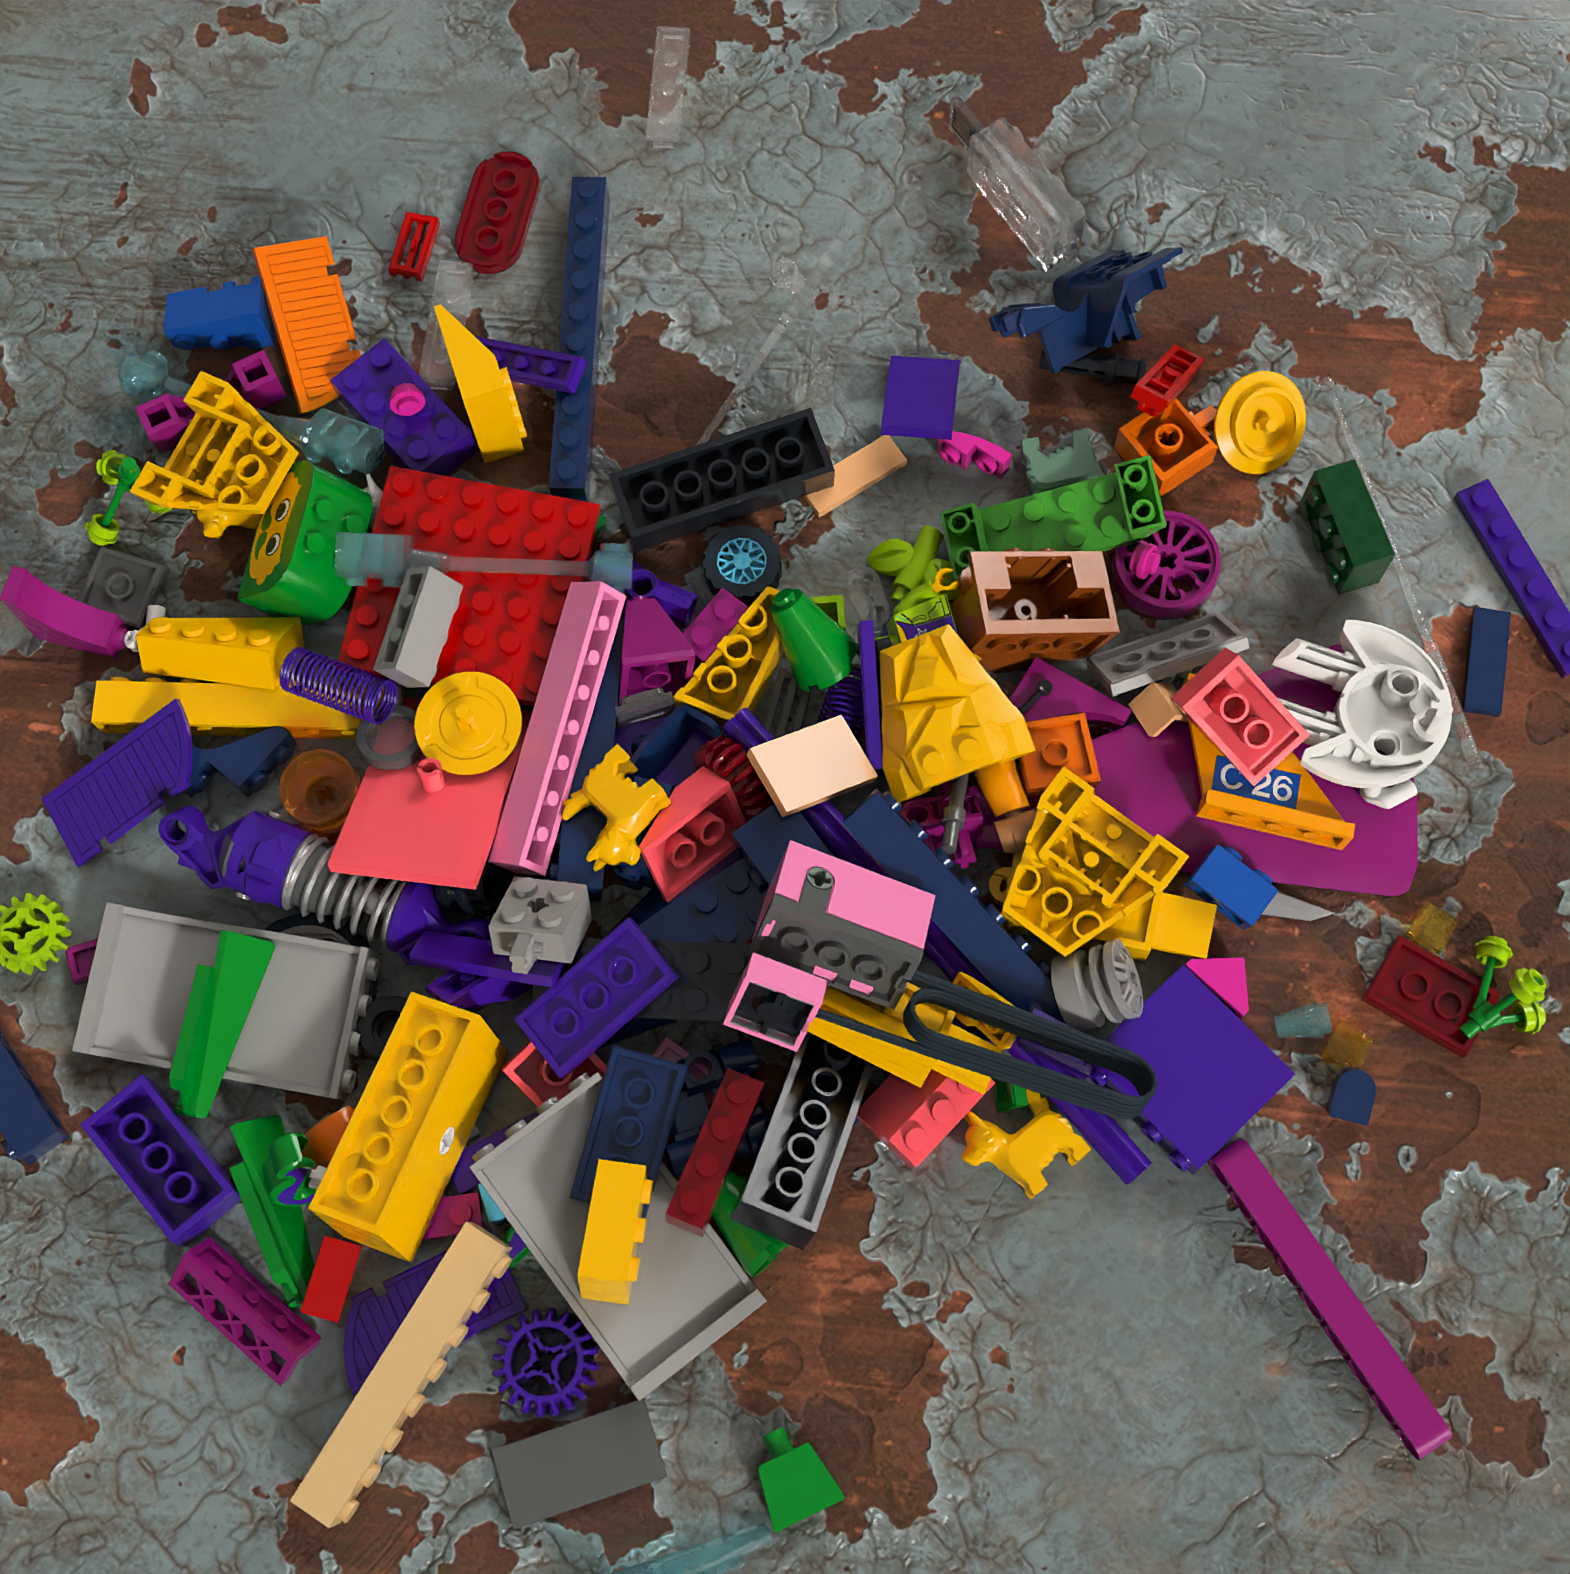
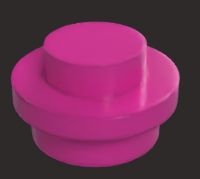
(406, 399)
(1145, 560)

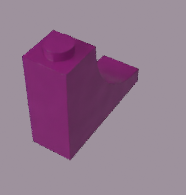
(60, 618)
(1067, 698)

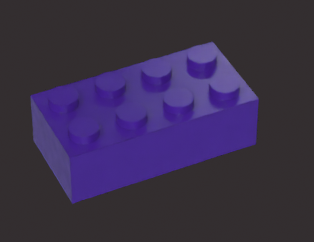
(423, 442)
(162, 1161)

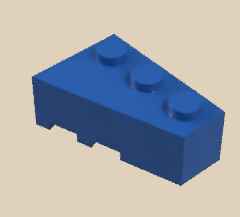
(220, 317)

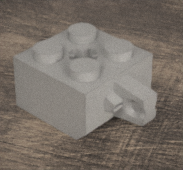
(540, 922)

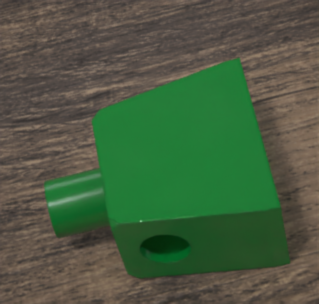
(795, 1481)

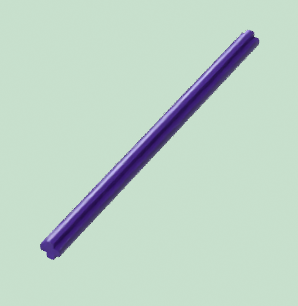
(827, 823)

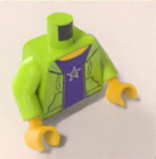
(919, 613)

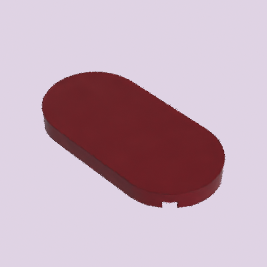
(497, 212)

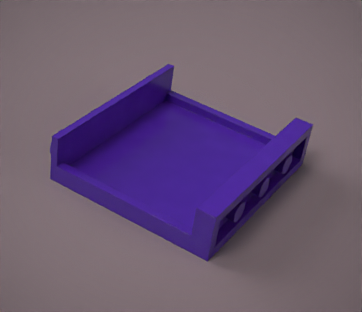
(1206, 1067)

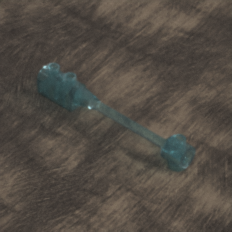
(324, 436)
(390, 555)

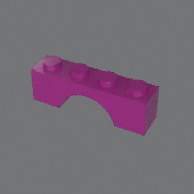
(169, 416)

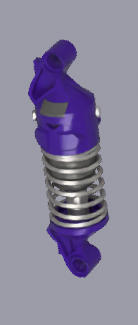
(290, 868)

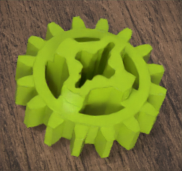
(29, 933)

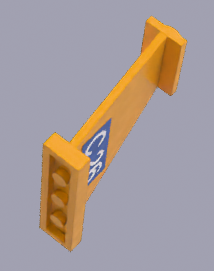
(1281, 804)

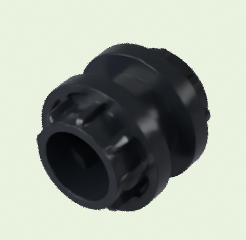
(479, 902)

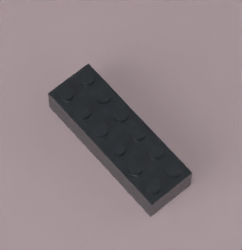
(722, 479)
(705, 981)
(802, 1142)

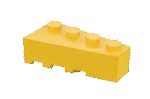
(220, 648)
(738, 667)

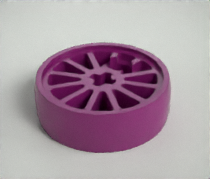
(1178, 602)

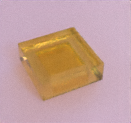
(1432, 927)
(1347, 1046)

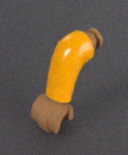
(1007, 798)

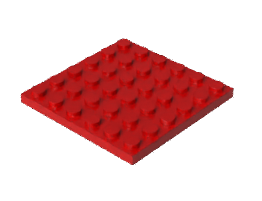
(502, 618)

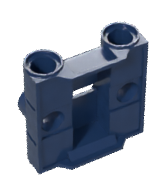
(693, 1107)

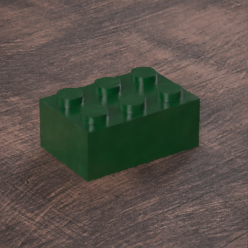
(1346, 527)

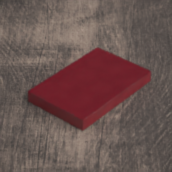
(1426, 994)

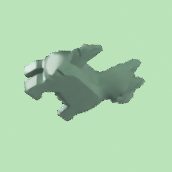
(1059, 468)

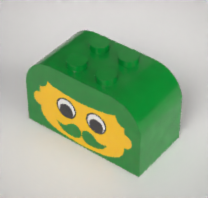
(295, 545)

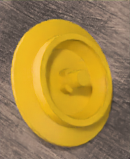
(1259, 422)
(468, 723)

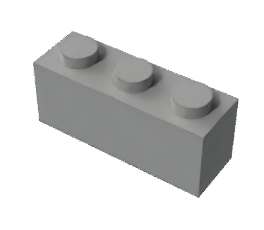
(418, 627)

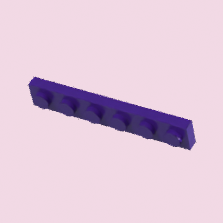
(1519, 570)

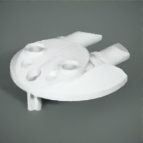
(1369, 709)

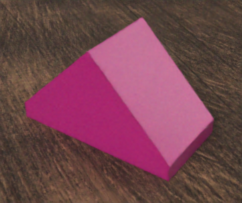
(1225, 980)

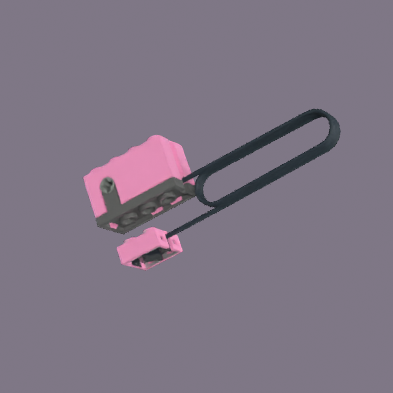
(867, 937)

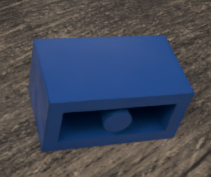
(1232, 886)

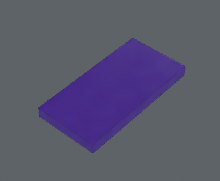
(596, 997)

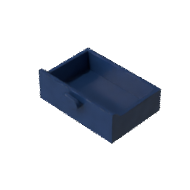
(766, 839)

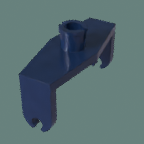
(663, 742)

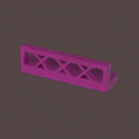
(246, 1303)

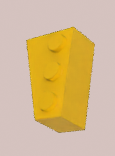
(613, 1231)

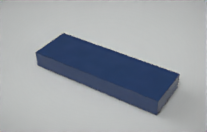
(1486, 662)

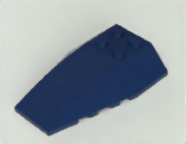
(714, 908)

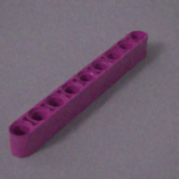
(1330, 1299)

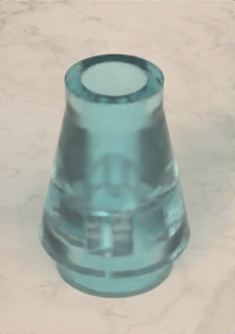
(1304, 1022)

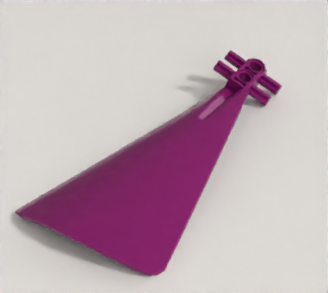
(1159, 790)

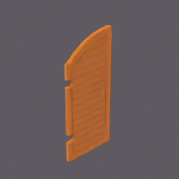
(307, 316)

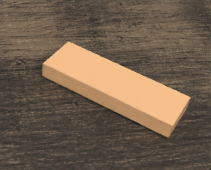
(858, 474)

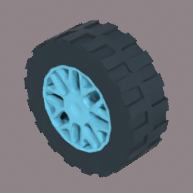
(742, 563)

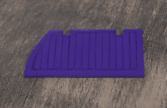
(123, 783)
(376, 1319)

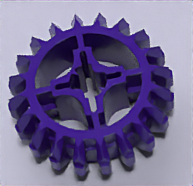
(529, 1372)

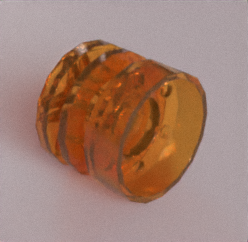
(310, 782)

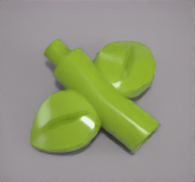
(912, 565)

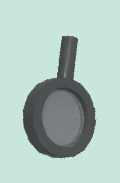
(392, 742)

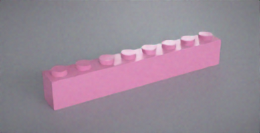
(557, 728)

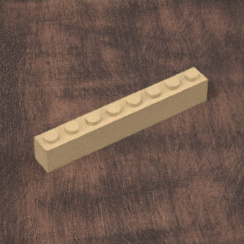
(401, 1376)

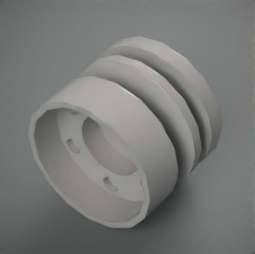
(1097, 986)

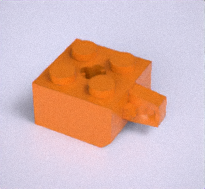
(1173, 439)

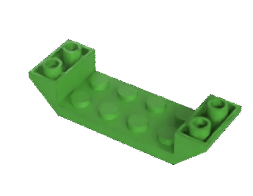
(1075, 517)

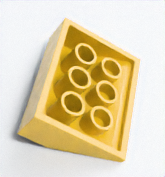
(484, 390)

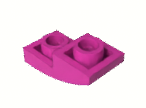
(966, 448)

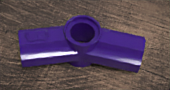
(675, 601)

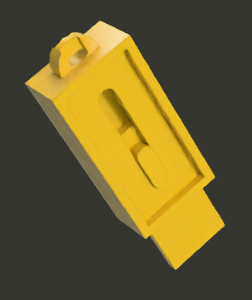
(1160, 923)
(892, 1058)

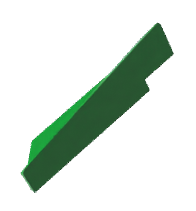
(215, 1019)
(276, 1227)

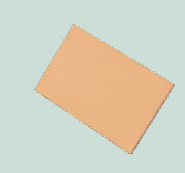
(811, 765)

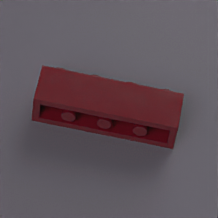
(714, 1152)

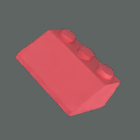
(916, 1118)

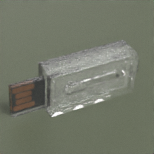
(1020, 187)

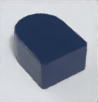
(1352, 1096)

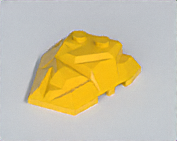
(223, 460)
(943, 714)
(1084, 866)

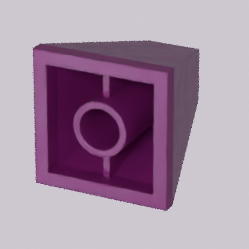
(652, 650)

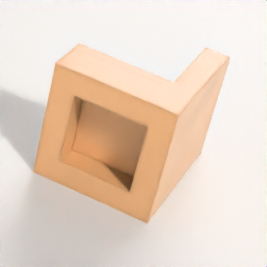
(1155, 708)

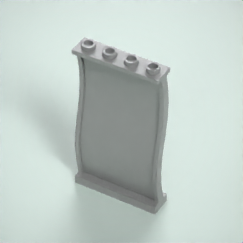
(298, 1027)
(685, 1284)

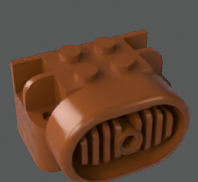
(1034, 606)

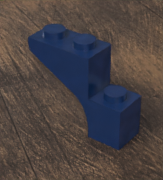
(242, 762)

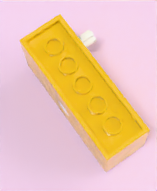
(409, 1127)

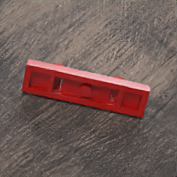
(1166, 380)

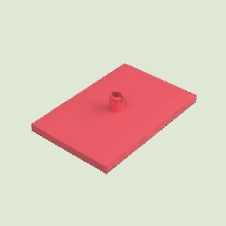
(425, 821)

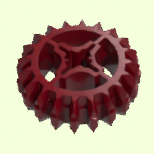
(732, 764)

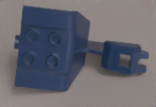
(1090, 307)

